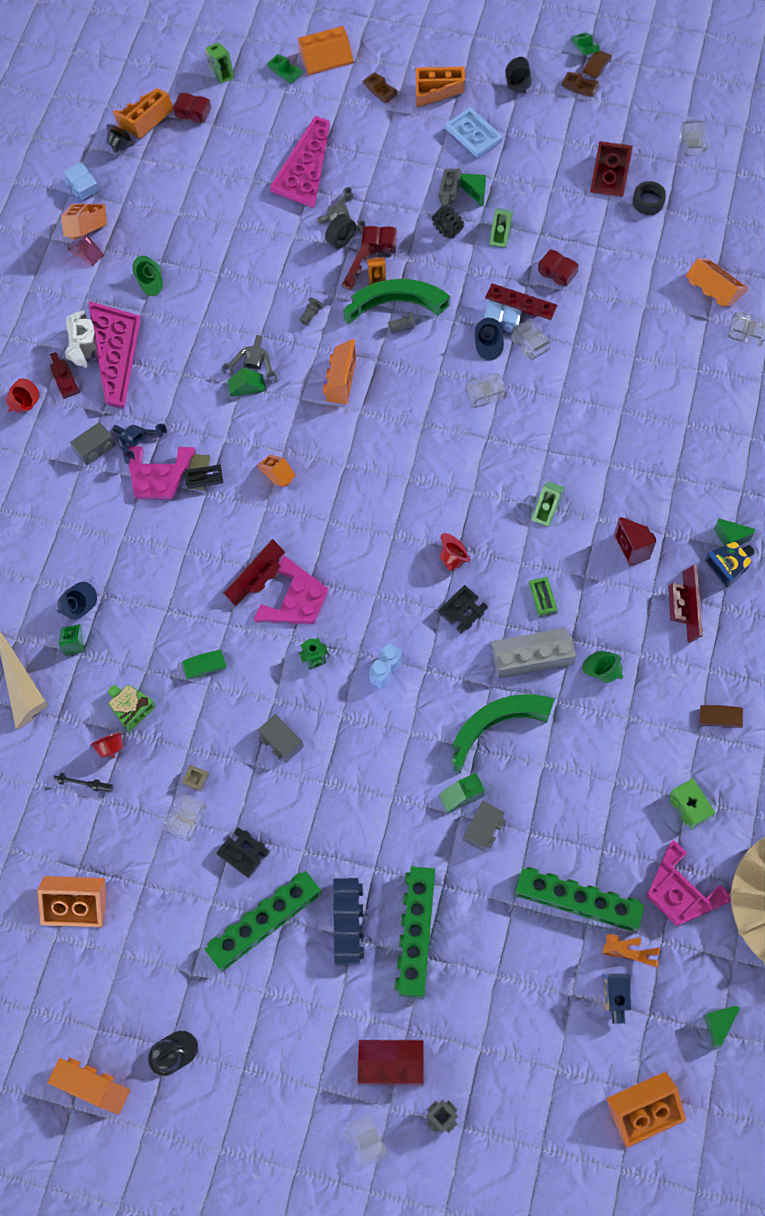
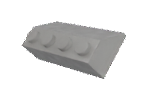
(533, 652)

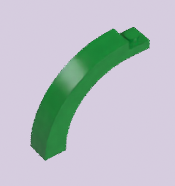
(397, 291)
(503, 709)

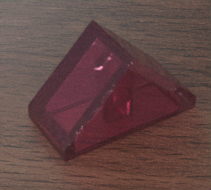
(86, 250)

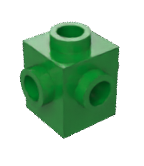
(313, 653)

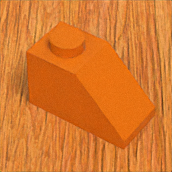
(376, 270)
(277, 470)

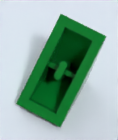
(474, 186)
(246, 382)
(733, 532)
(71, 639)
(719, 1024)

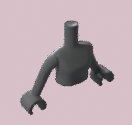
(340, 208)
(253, 359)

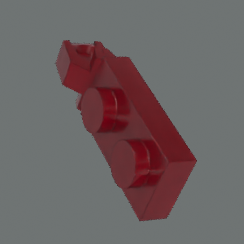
(355, 268)
(63, 376)

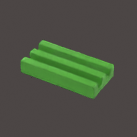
(547, 611)

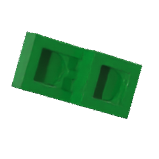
(585, 43)
(284, 69)
(204, 663)

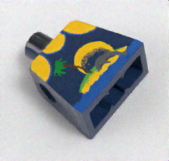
(730, 562)
(613, 986)

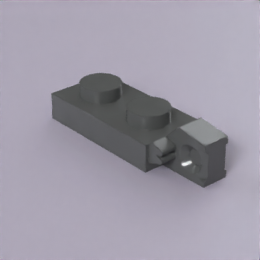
(449, 186)

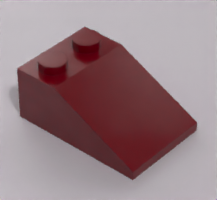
(611, 168)

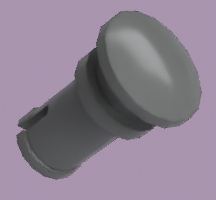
(312, 309)
(402, 323)

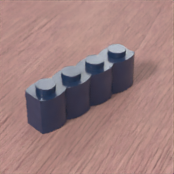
(347, 921)

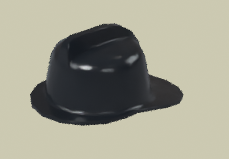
(518, 75)
(117, 138)
(172, 1053)

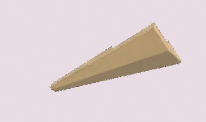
(22, 691)

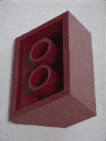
(391, 1063)

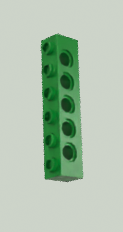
(587, 909)
(259, 932)
(415, 988)

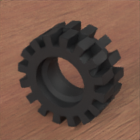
(447, 221)

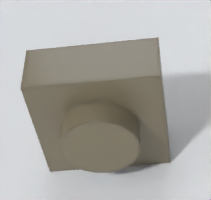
(195, 778)

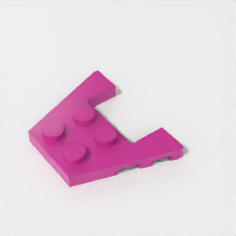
(158, 480)
(302, 600)
(676, 895)

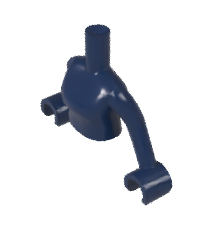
(134, 435)

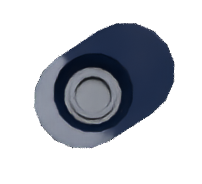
(489, 338)
(77, 600)

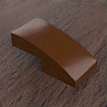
(597, 63)
(576, 83)
(378, 86)
(721, 716)

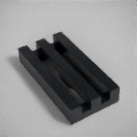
(203, 479)

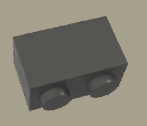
(93, 443)
(280, 738)
(483, 827)

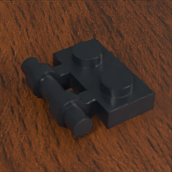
(458, 605)
(240, 858)

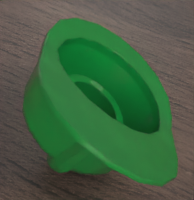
(148, 275)
(603, 666)

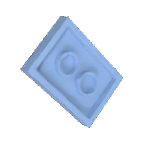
(473, 132)

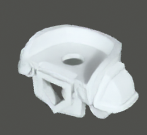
(80, 340)

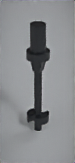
(95, 785)

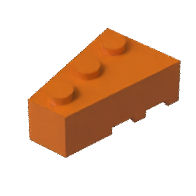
(438, 83)

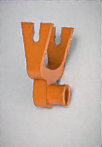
(622, 949)

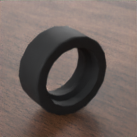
(653, 188)
(340, 231)

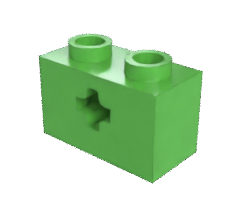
(691, 793)

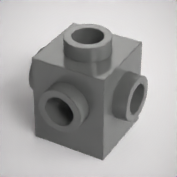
(450, 1112)

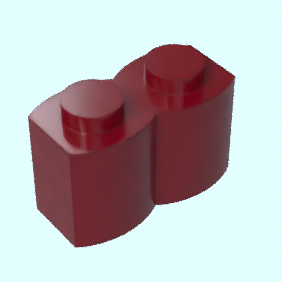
(192, 107)
(380, 239)
(558, 267)

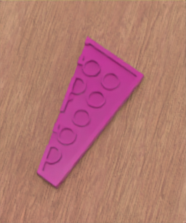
(302, 170)
(115, 348)

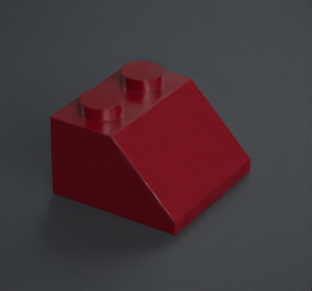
(634, 541)

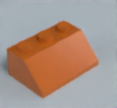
(325, 50)
(716, 282)
(340, 373)
(72, 901)
(646, 1109)

